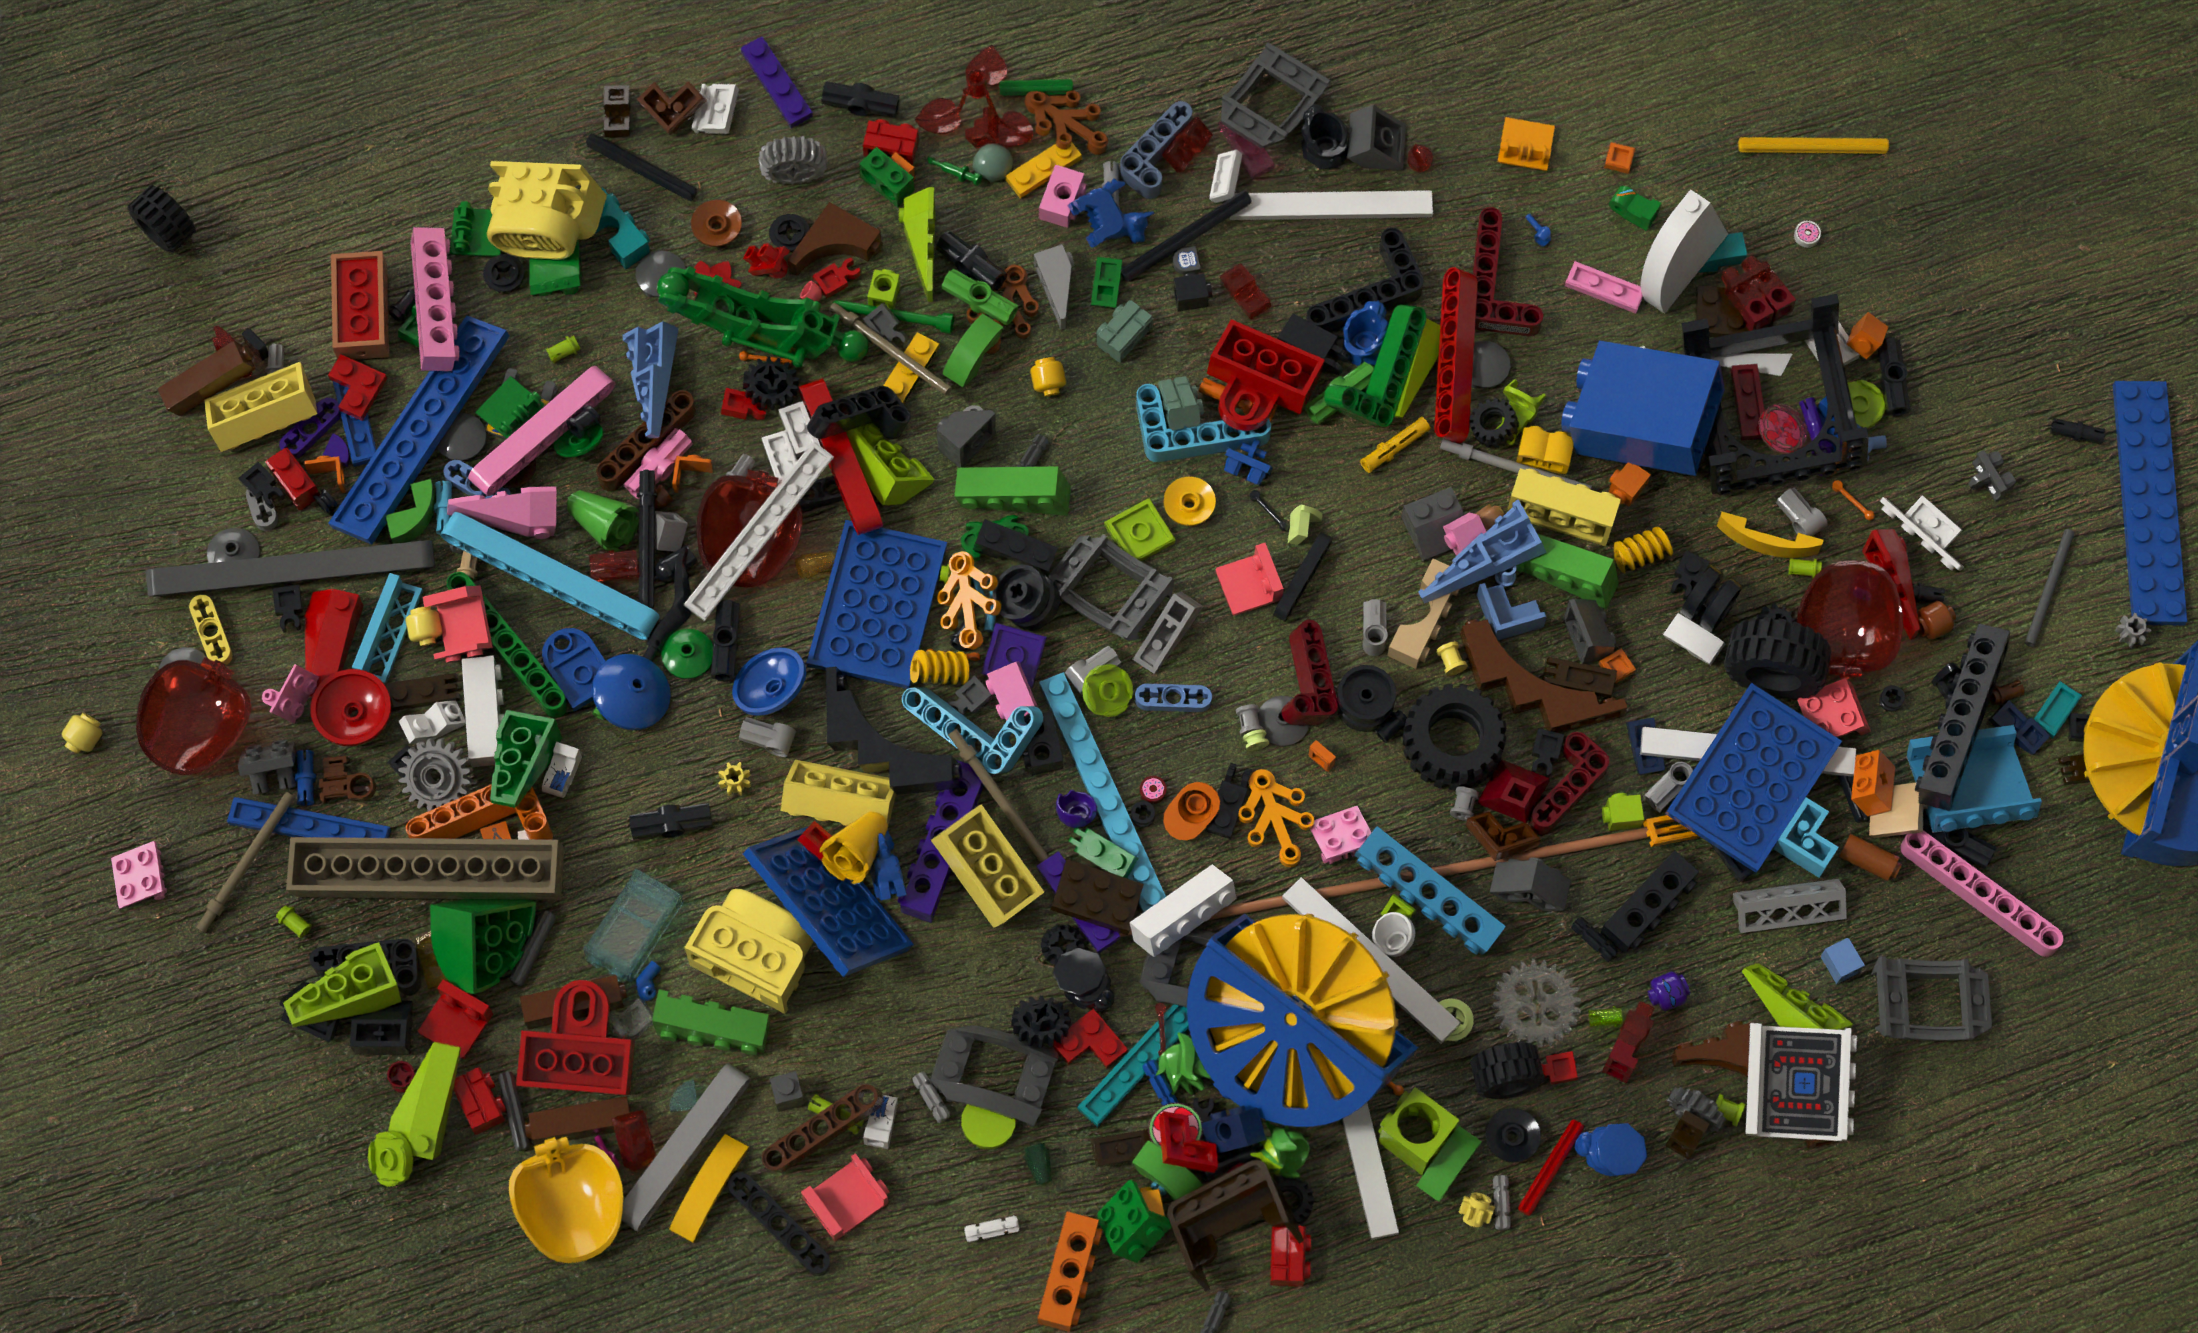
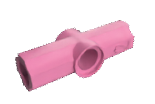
(660, 459)

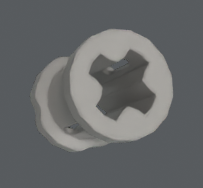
(1248, 718)
(1464, 803)

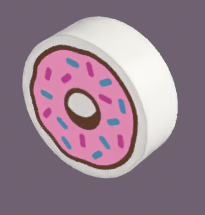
(1807, 234)

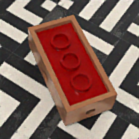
(360, 305)

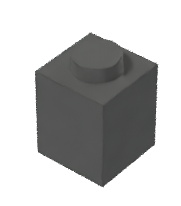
(787, 1091)

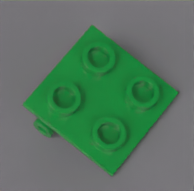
(470, 232)
(510, 407)

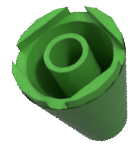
(604, 518)

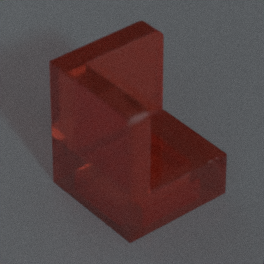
(984, 130)

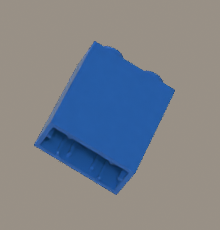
(1644, 407)

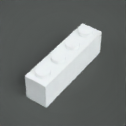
(482, 707)
(1183, 910)

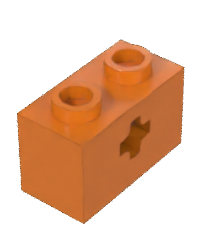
(1873, 783)

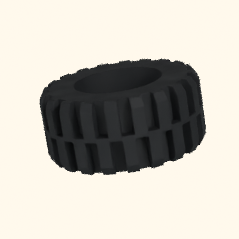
(1778, 657)
(1462, 705)

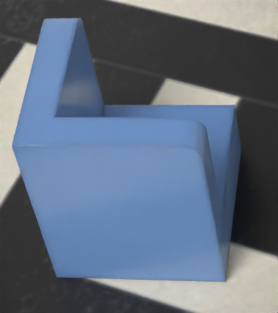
(1842, 960)

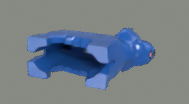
(1107, 218)
(886, 870)

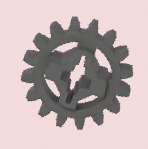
(1698, 1105)

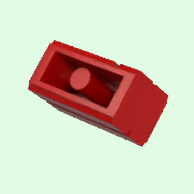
(891, 139)
(292, 478)
(478, 1100)
(1288, 1257)

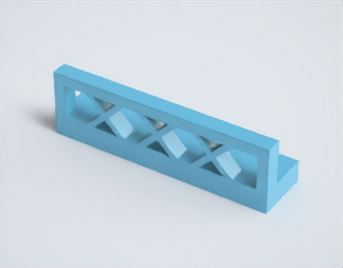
(380, 621)

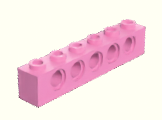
(424, 244)

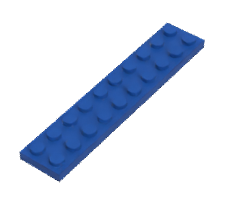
(417, 433)
(2149, 502)

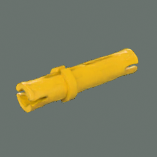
(1374, 459)

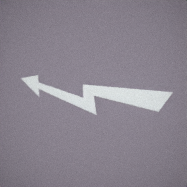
(1767, 363)

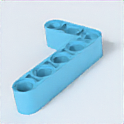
(1193, 435)
(971, 733)

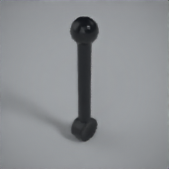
(1255, 497)

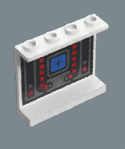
(1800, 1083)

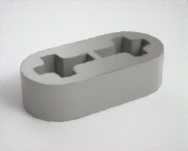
(256, 509)

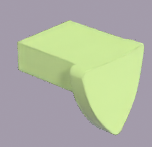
(1300, 521)

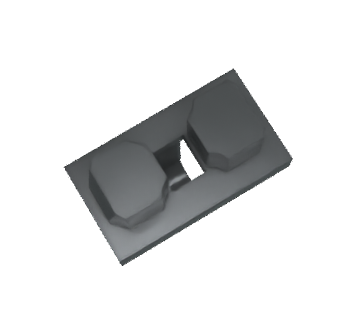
(1988, 476)

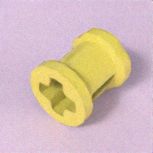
(1451, 658)

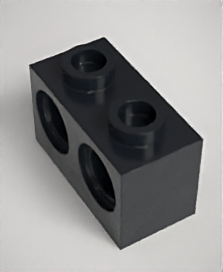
(1047, 743)

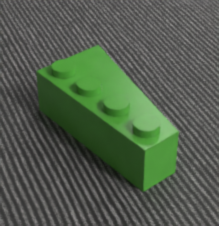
(1014, 489)
(1574, 570)
(710, 1024)

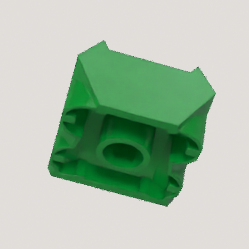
(556, 274)

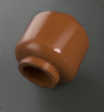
(1936, 620)

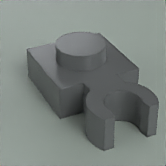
(884, 323)
(972, 696)

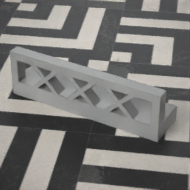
(1786, 897)

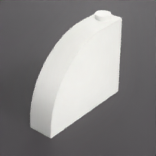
(1680, 250)

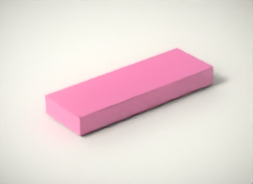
(1604, 287)

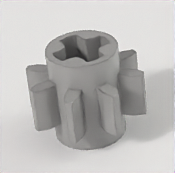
(2133, 630)

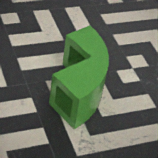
(970, 350)
(410, 523)
(1448, 1163)
(1174, 1179)

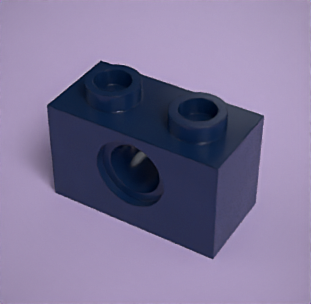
(1234, 1130)

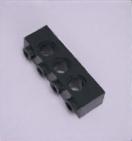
(1673, 869)

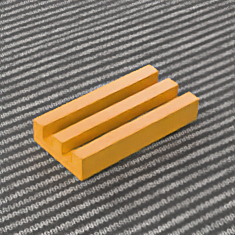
(1657, 841)

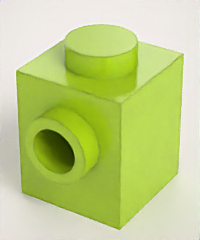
(1623, 812)

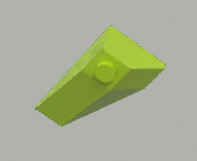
(919, 230)
(1424, 359)
(887, 470)
(351, 989)
(1790, 1005)
(426, 1103)

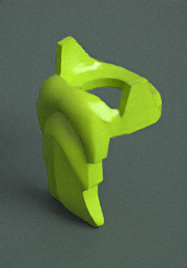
(1523, 405)

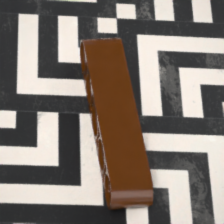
(632, 444)
(809, 1132)

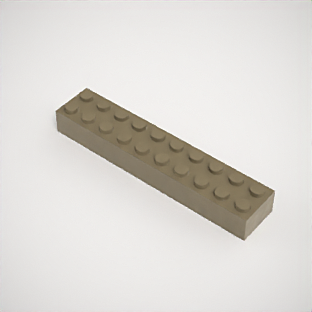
(425, 868)

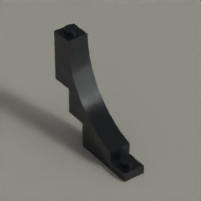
(907, 769)

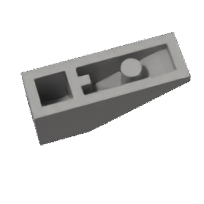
(1055, 276)
(1167, 631)

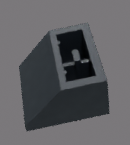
(383, 1031)

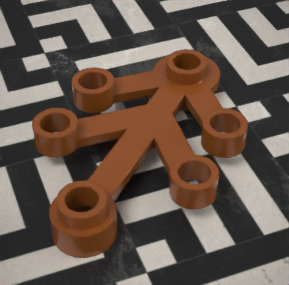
(1039, 104)
(1010, 288)

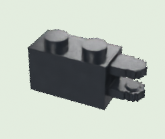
(1315, 341)

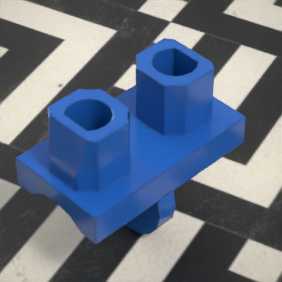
(1258, 469)

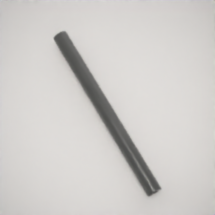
(2049, 587)

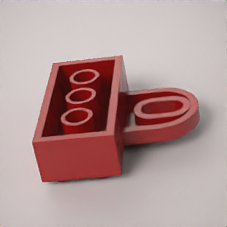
(1262, 372)
(577, 1052)

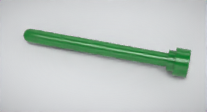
(941, 322)

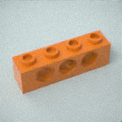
(1074, 1228)

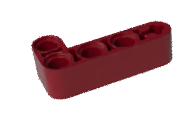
(1308, 644)
(1565, 788)

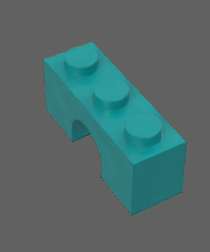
(629, 243)

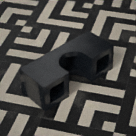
(1004, 542)

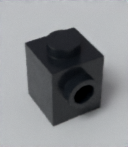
(1191, 291)

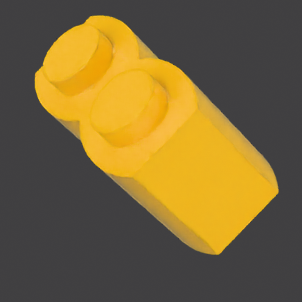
(1545, 449)

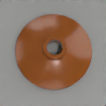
(716, 213)

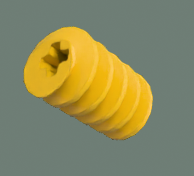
(1642, 547)
(939, 665)

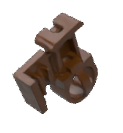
(339, 779)

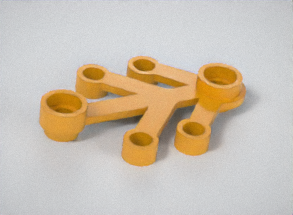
(965, 598)
(1274, 812)

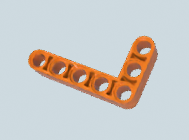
(476, 812)

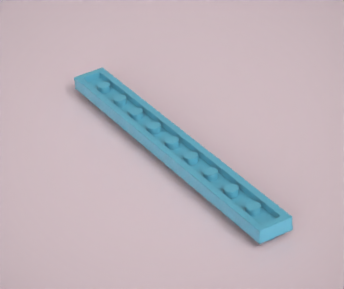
(1100, 784)

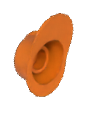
(1191, 811)

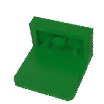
(1130, 1224)

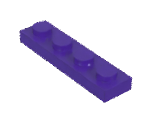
(776, 82)
(1098, 936)

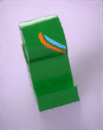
(1635, 207)

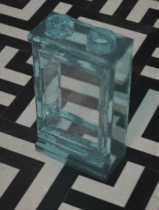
(633, 926)

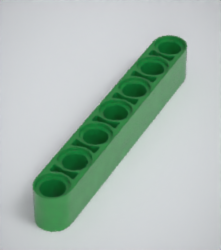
(516, 653)

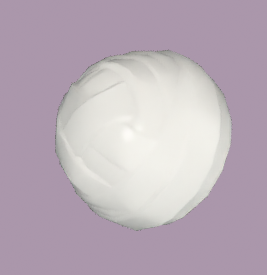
(1393, 934)

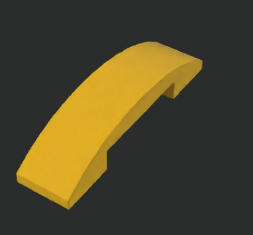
(1767, 544)
(707, 1187)

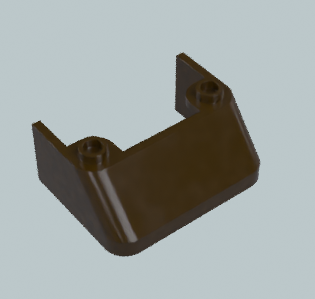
(1223, 1207)

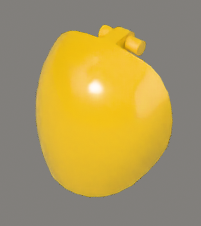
(567, 1200)

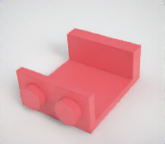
(462, 622)
(847, 1198)

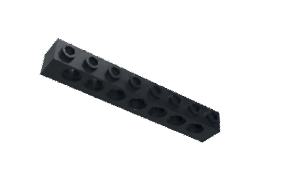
(1957, 732)

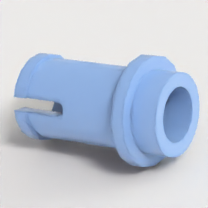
(1506, 577)

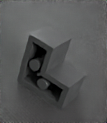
(1530, 882)

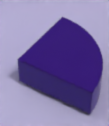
(337, 447)

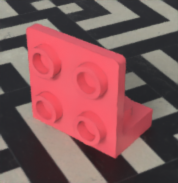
(1250, 582)
(1836, 709)

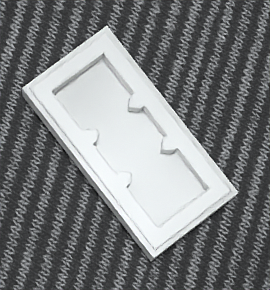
(1225, 176)
(779, 453)

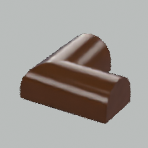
(672, 111)
(1499, 841)

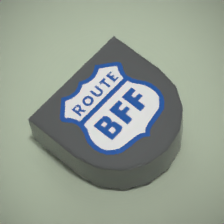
(1186, 261)

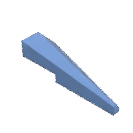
(652, 364)
(1500, 548)

